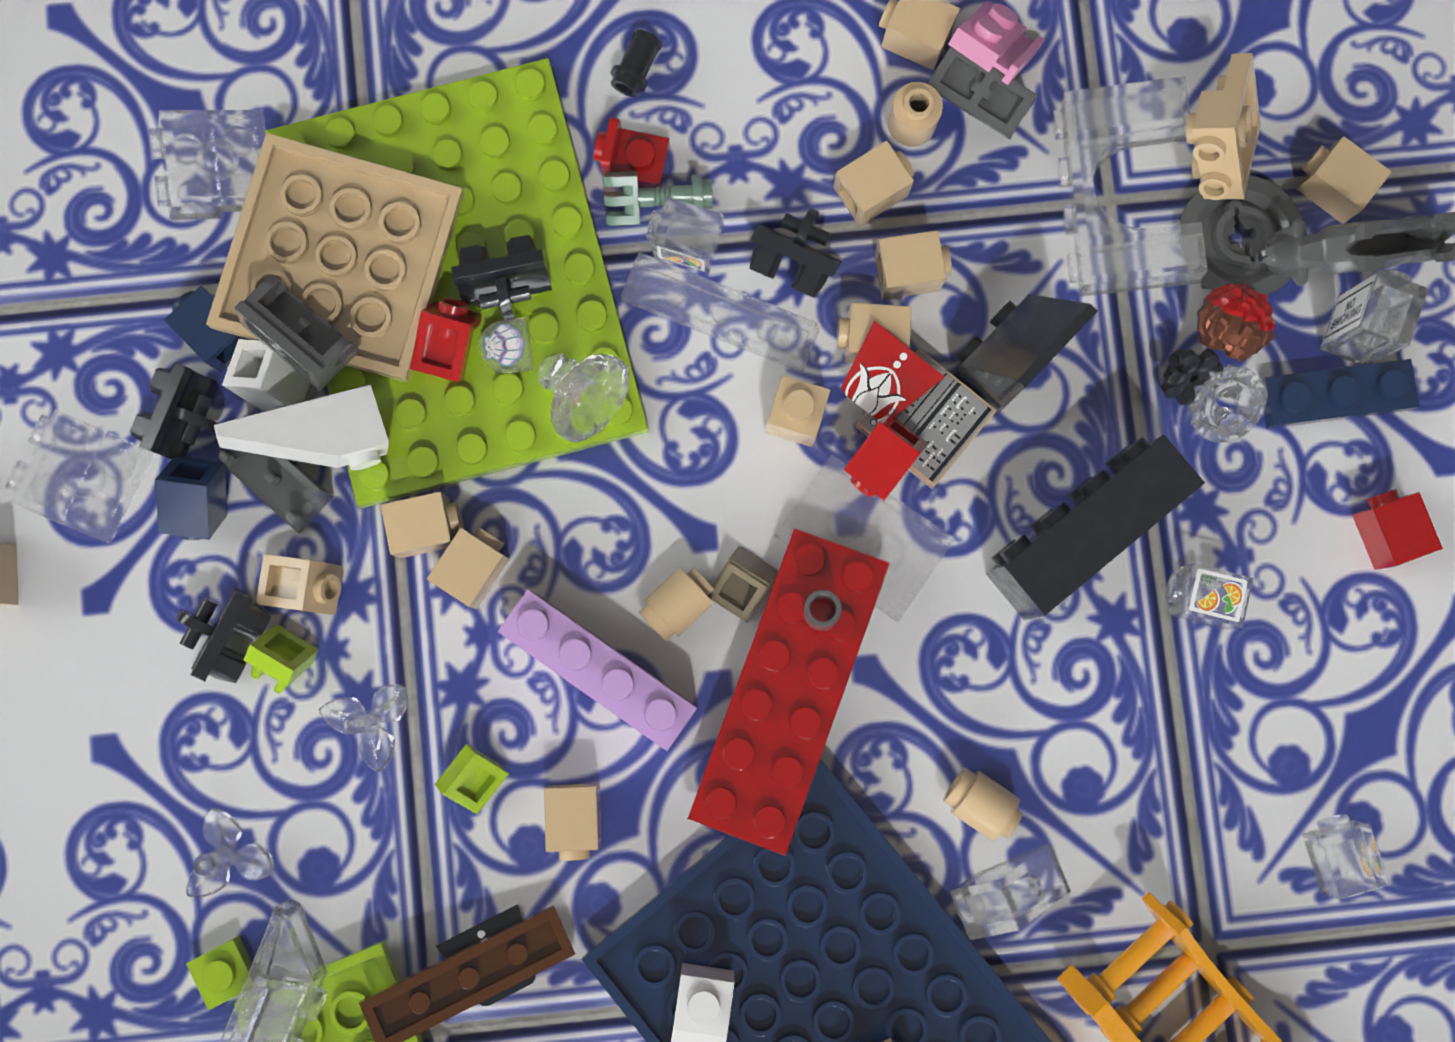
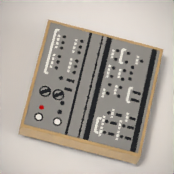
(943, 417)

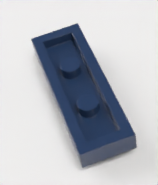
(1340, 393)

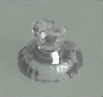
(584, 393)

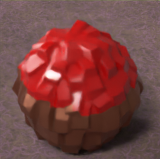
(1236, 321)

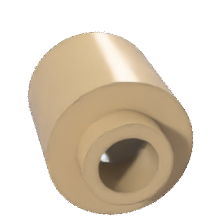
(915, 114)
(677, 603)
(983, 804)

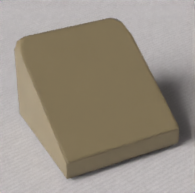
(743, 583)

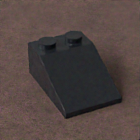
(1019, 346)

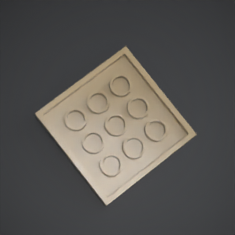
(347, 242)

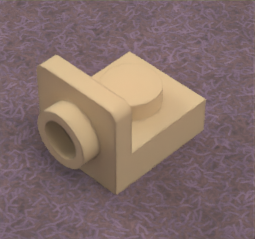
(299, 584)

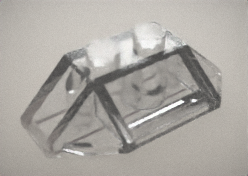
(281, 984)

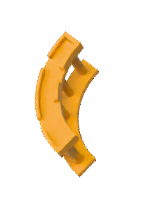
(1122, 1023)

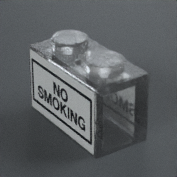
(1374, 317)

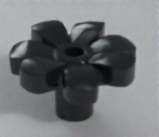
(1188, 371)

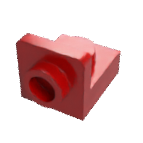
(632, 151)
(444, 339)

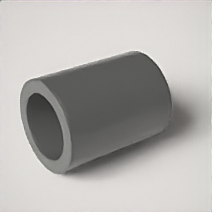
(822, 595)

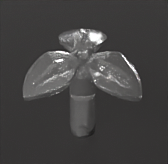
(350, 717)
(212, 868)

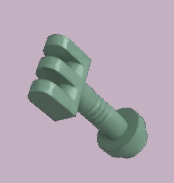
(633, 198)

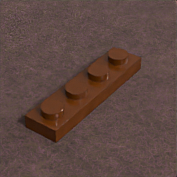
(467, 977)

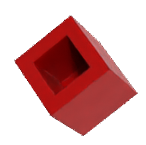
(884, 458)
(1396, 529)

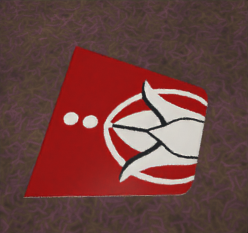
(887, 375)

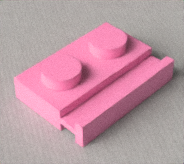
(996, 40)

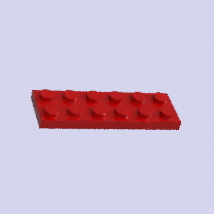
(788, 694)

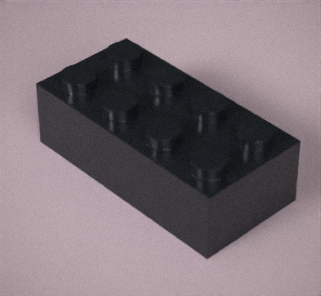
(1095, 528)

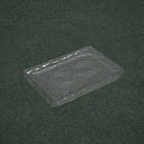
(874, 527)

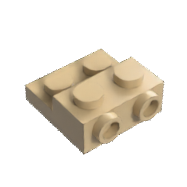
(1226, 132)

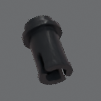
(635, 64)

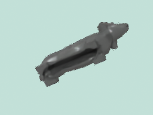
(1359, 246)

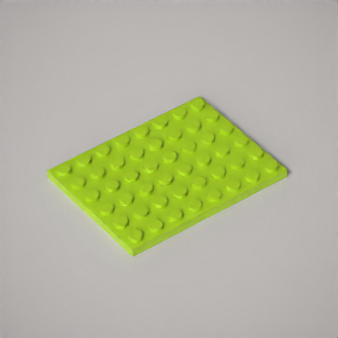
(519, 176)

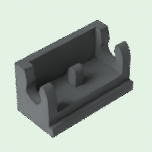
(982, 93)
(295, 332)
(279, 485)

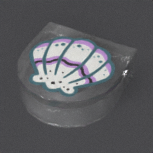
(507, 346)

